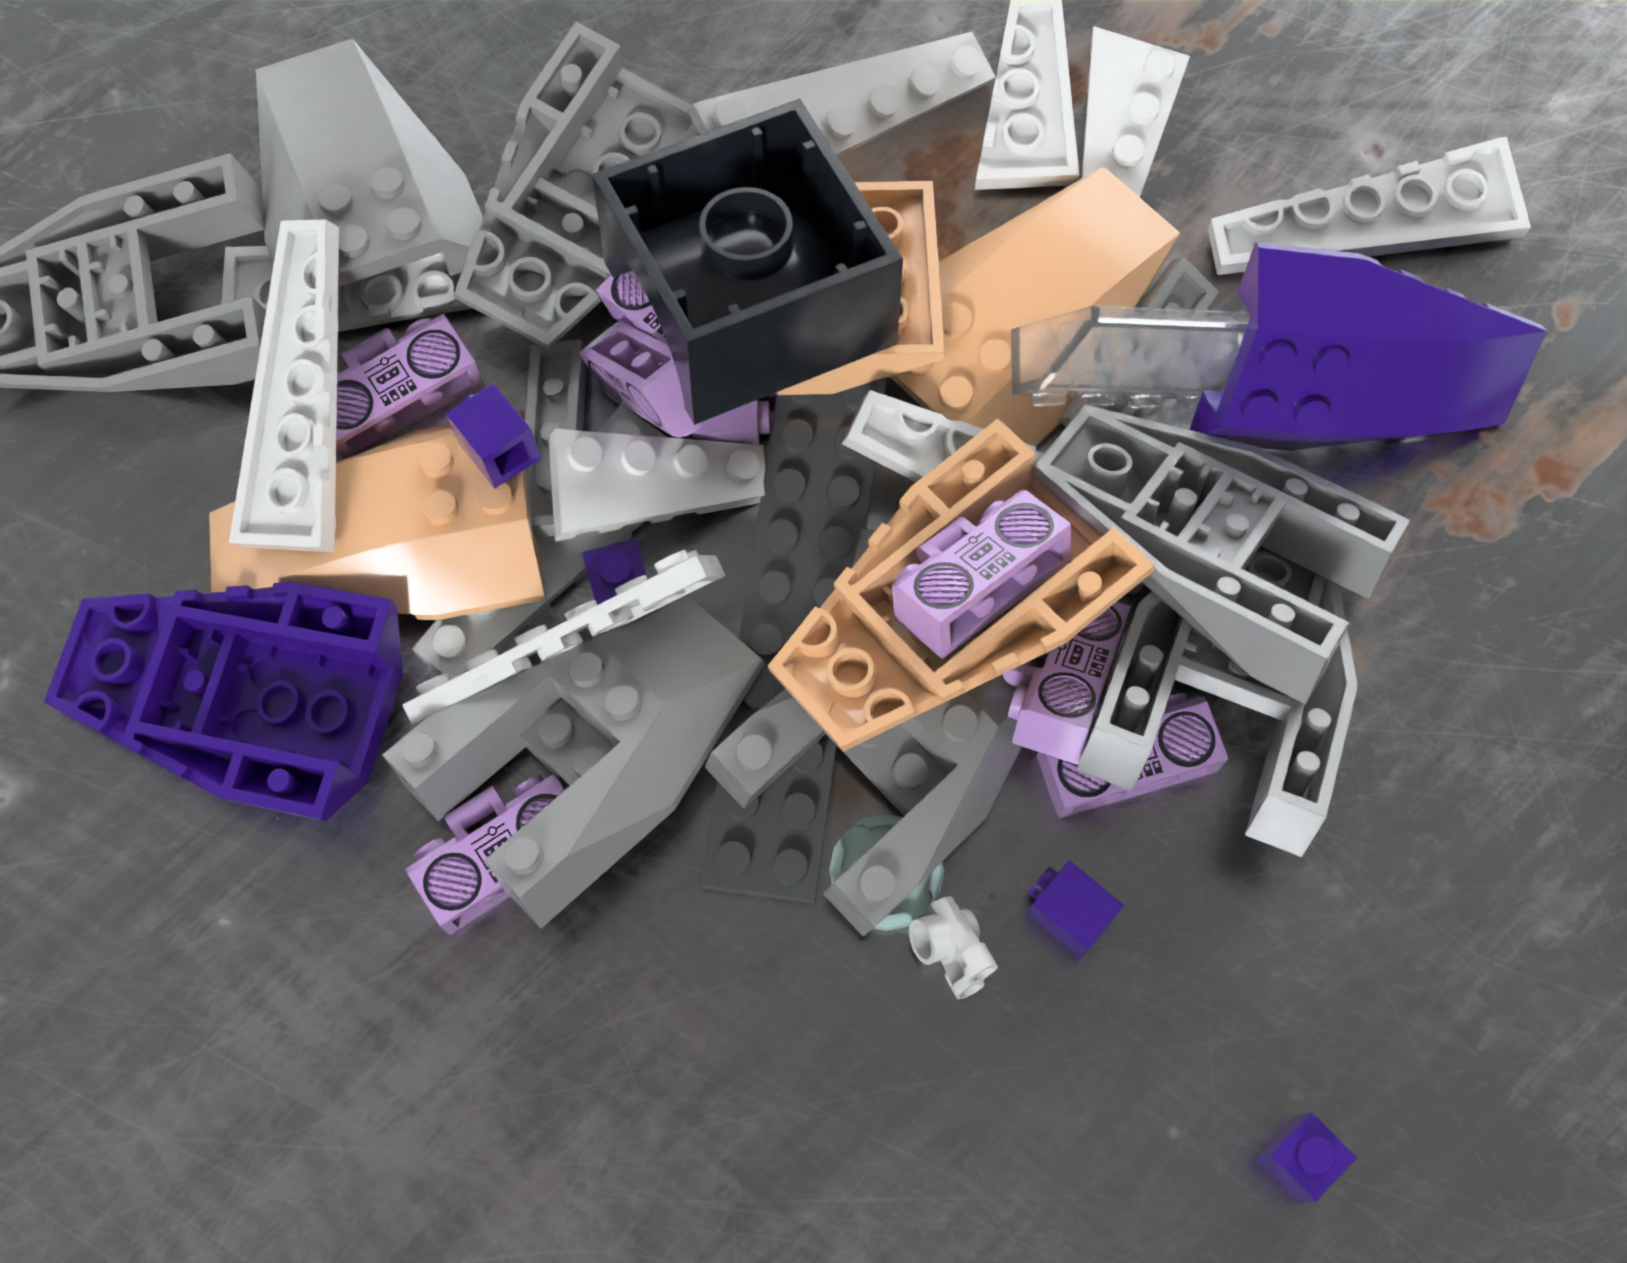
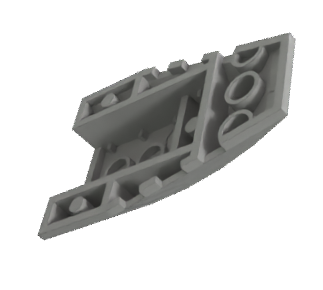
(357, 155)
(540, 233)

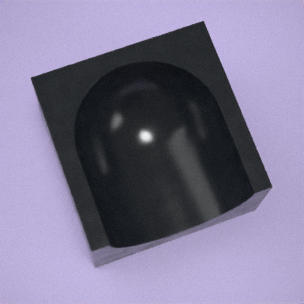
(752, 257)

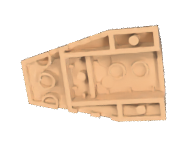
(1063, 255)
(409, 529)
(869, 673)

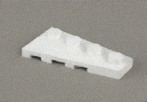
(1128, 105)
(1031, 108)
(630, 479)

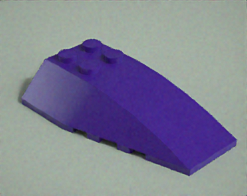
(1362, 355)
(240, 689)

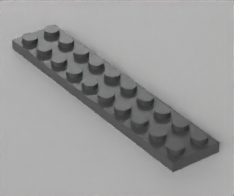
(802, 544)

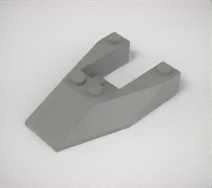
(83, 292)
(1202, 514)
(612, 720)
(1305, 739)
(933, 768)

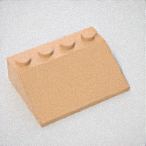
(909, 220)

